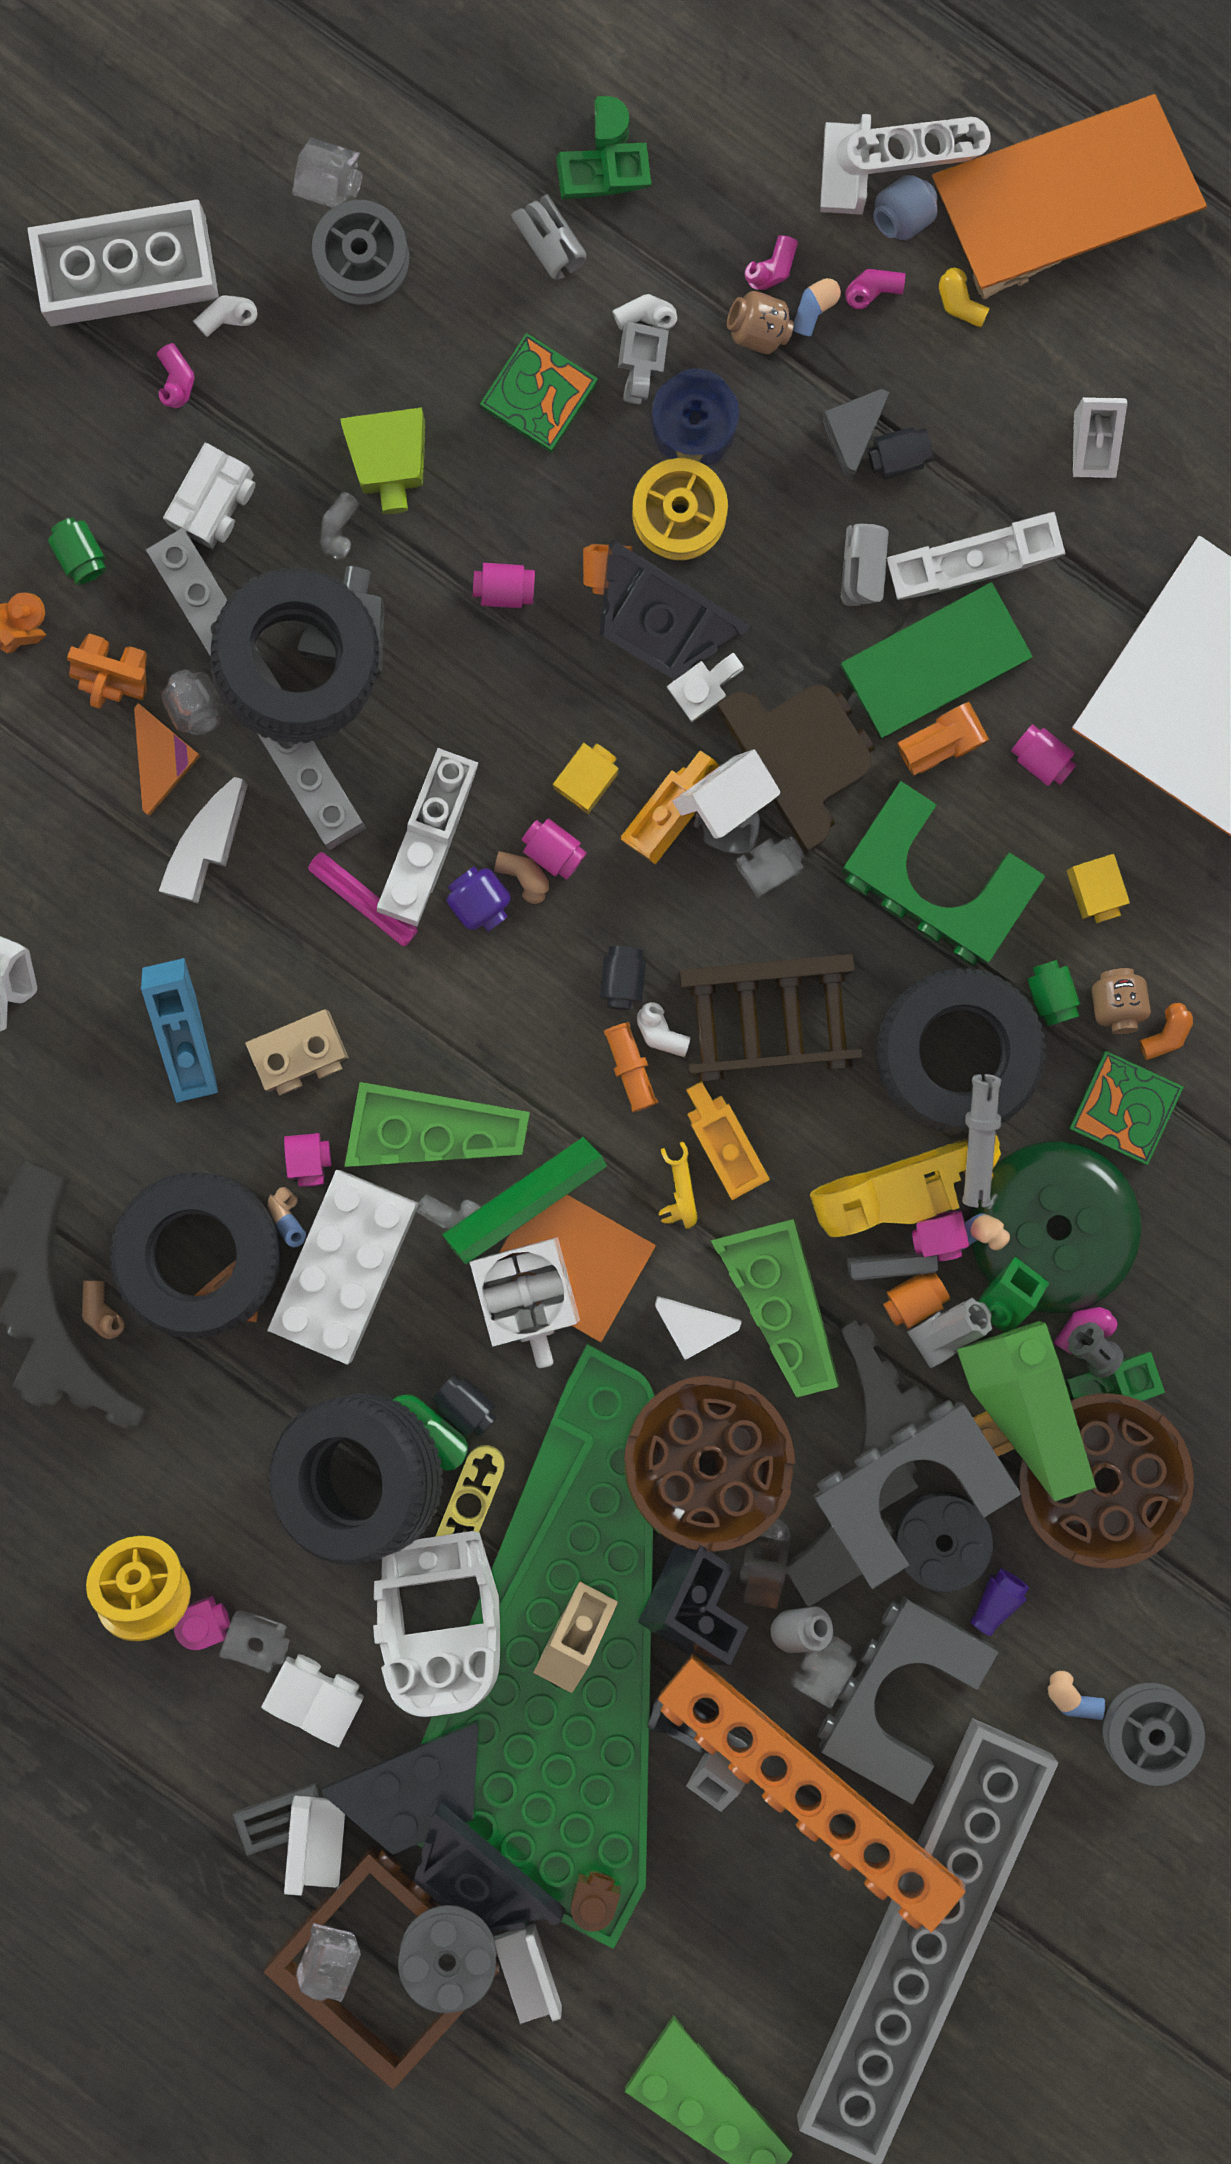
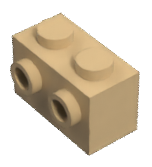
(298, 1051)

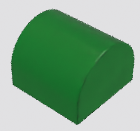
(610, 121)

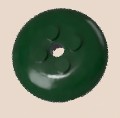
(1099, 1217)

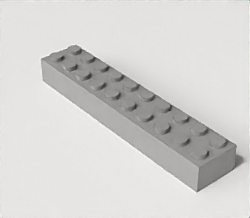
(917, 1973)

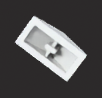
(1098, 436)
(694, 1327)

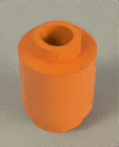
(916, 1299)

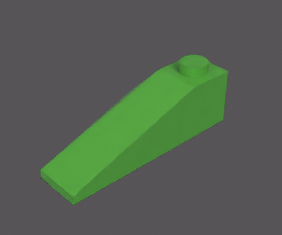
(1027, 1398)

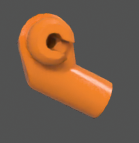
(1174, 1034)

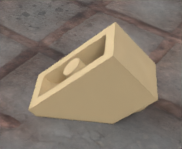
(576, 1637)

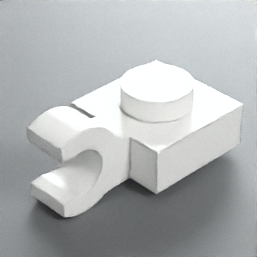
(701, 689)

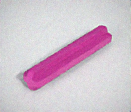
(359, 897)

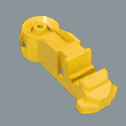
(894, 1191)

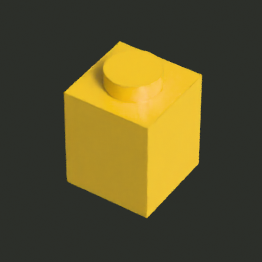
(587, 776)
(1098, 888)

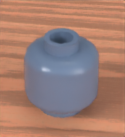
(905, 207)

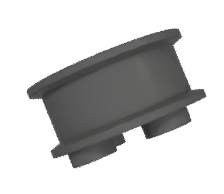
(367, 276)
(1135, 1715)
(442, 1984)

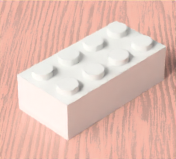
(123, 263)
(343, 1267)

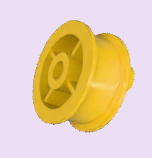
(679, 534)
(138, 1588)

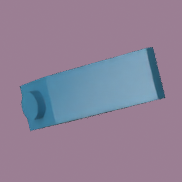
(178, 1029)

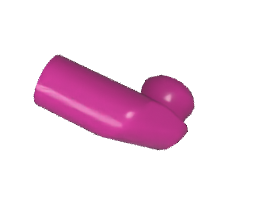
(871, 284)
(1098, 1315)

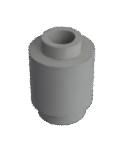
(802, 1630)

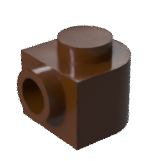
(594, 1901)

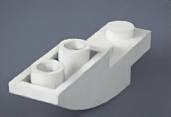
(427, 837)

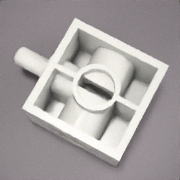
(510, 1305)

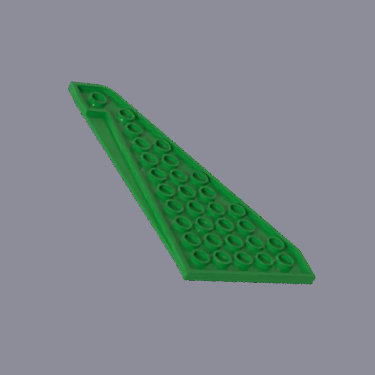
(558, 1768)

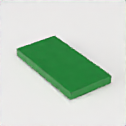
(936, 660)

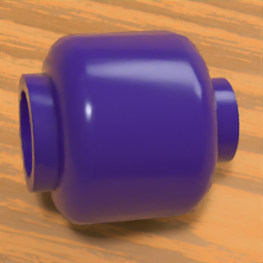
(478, 899)

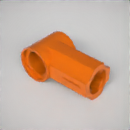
(950, 736)

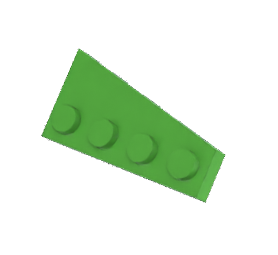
(422, 1127)
(778, 1288)
(698, 2099)

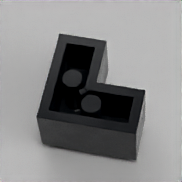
(686, 1610)

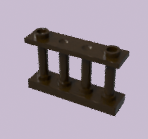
(788, 977)

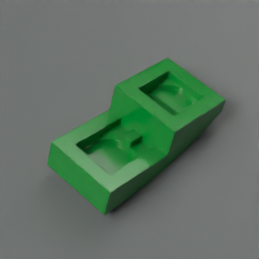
(604, 171)
(1134, 1378)

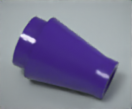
(999, 1600)

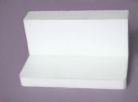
(839, 189)
(730, 793)
(314, 1844)
(528, 1974)

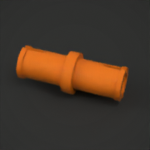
(630, 1067)

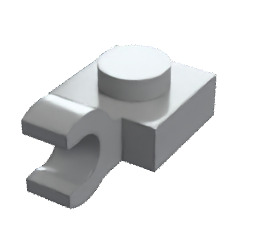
(644, 355)

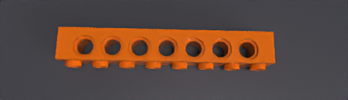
(922, 1907)

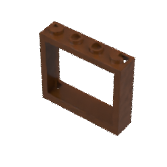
(333, 2014)

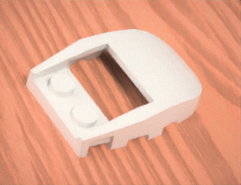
(446, 1667)

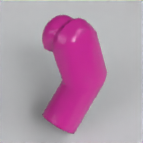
(774, 270)
(180, 377)

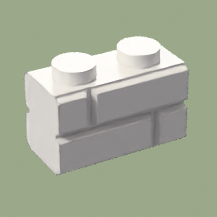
(210, 496)

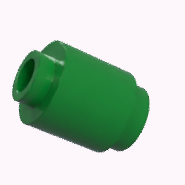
(77, 551)
(1053, 993)

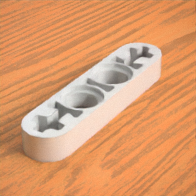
(913, 141)

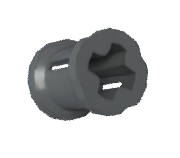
(1092, 1354)

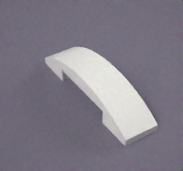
(976, 558)

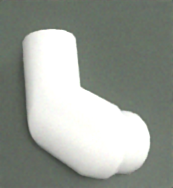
(226, 310)
(647, 310)
(657, 1033)

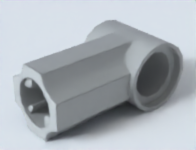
(945, 1332)

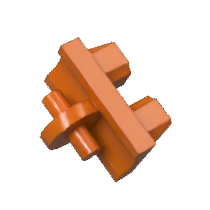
(20, 621)
(107, 676)

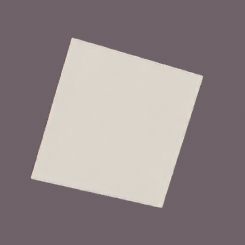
(1170, 690)

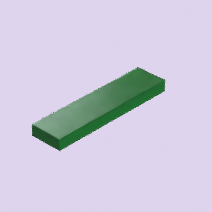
(524, 1200)

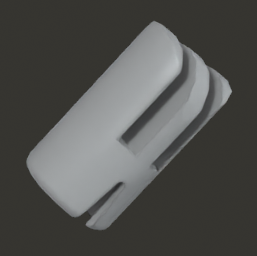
(550, 237)
(864, 564)

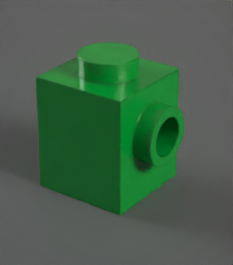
(1013, 1295)

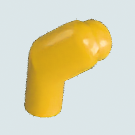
(957, 300)

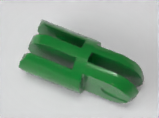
(448, 1440)

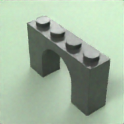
(853, 1499)
(909, 1637)

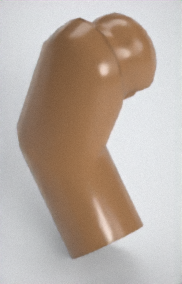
(528, 874)
(97, 1313)

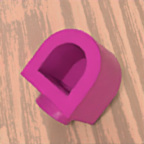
(306, 1159)
(941, 1236)
(202, 1624)

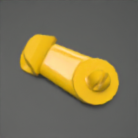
(685, 1206)

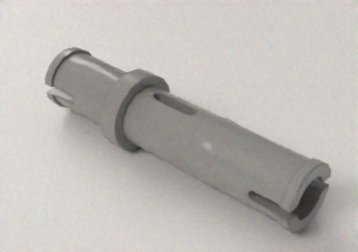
(982, 1125)

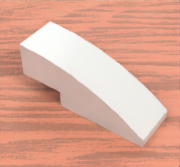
(203, 842)

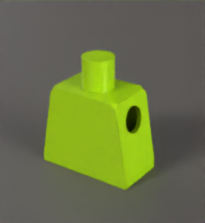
(387, 454)

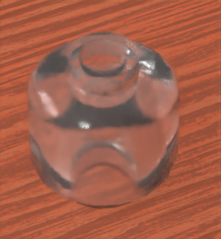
(192, 702)

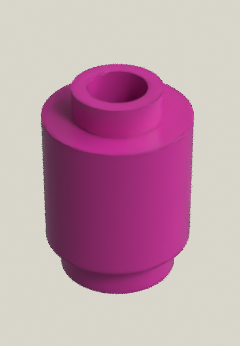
(504, 585)
(1044, 755)
(553, 848)

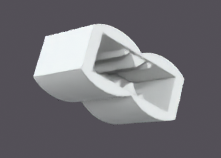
(313, 1700)

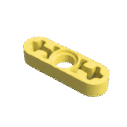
(470, 1470)

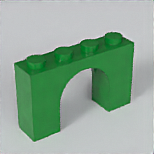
(881, 868)

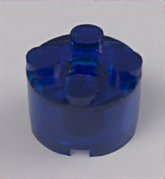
(719, 414)

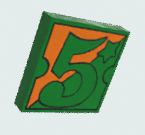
(539, 393)
(1125, 1107)

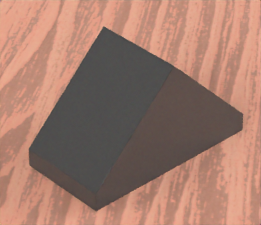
(852, 427)

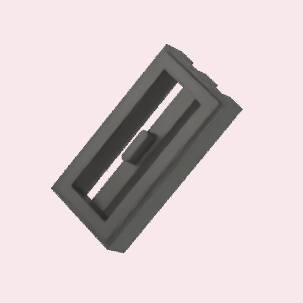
(890, 1265)
(264, 1807)

